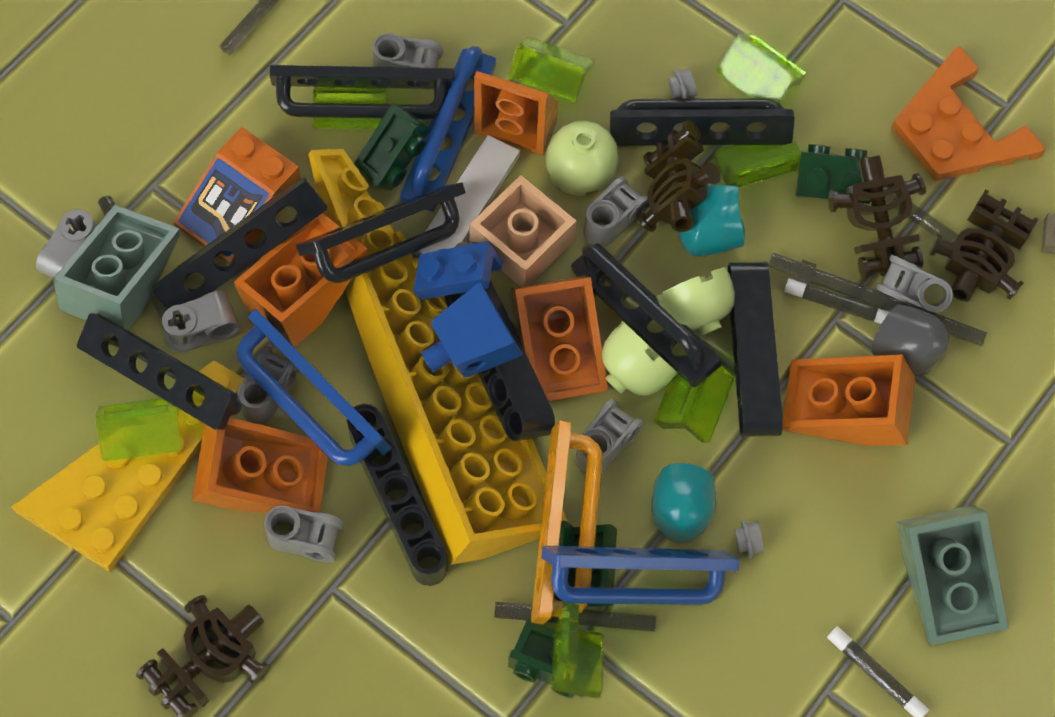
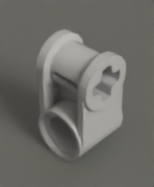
(407, 52)
(616, 207)
(64, 242)
(913, 284)
(203, 322)
(282, 370)
(612, 431)
(306, 534)

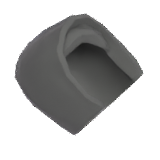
(915, 335)

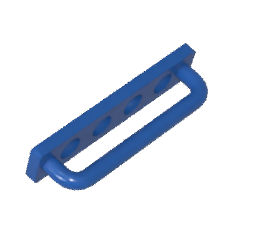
(444, 126)
(293, 408)
(567, 557)

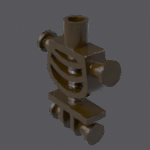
(677, 180)
(874, 181)
(982, 255)
(235, 631)

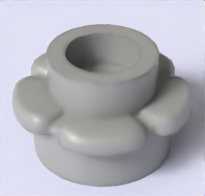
(682, 84)
(749, 538)

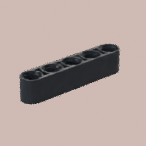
(755, 351)
(515, 387)
(404, 510)

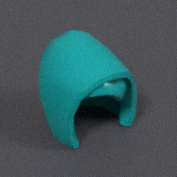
(716, 223)
(683, 501)

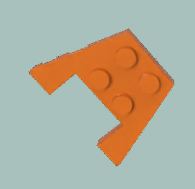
(948, 135)

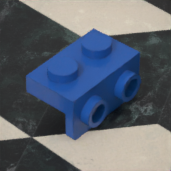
(455, 270)

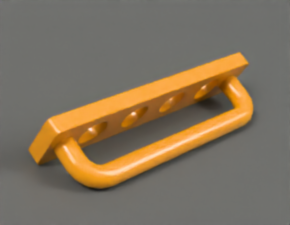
(560, 442)

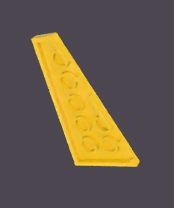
(106, 503)

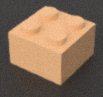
(524, 230)

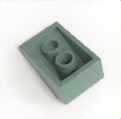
(116, 267)
(953, 574)

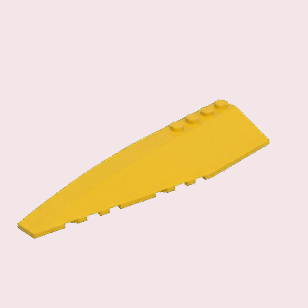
(472, 477)

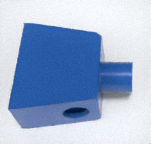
(471, 335)

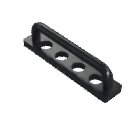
(358, 77)
(703, 113)
(300, 196)
(319, 244)
(700, 359)
(218, 401)

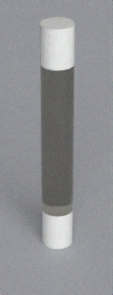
(835, 301)
(877, 673)

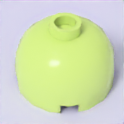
(582, 158)
(700, 301)
(634, 363)

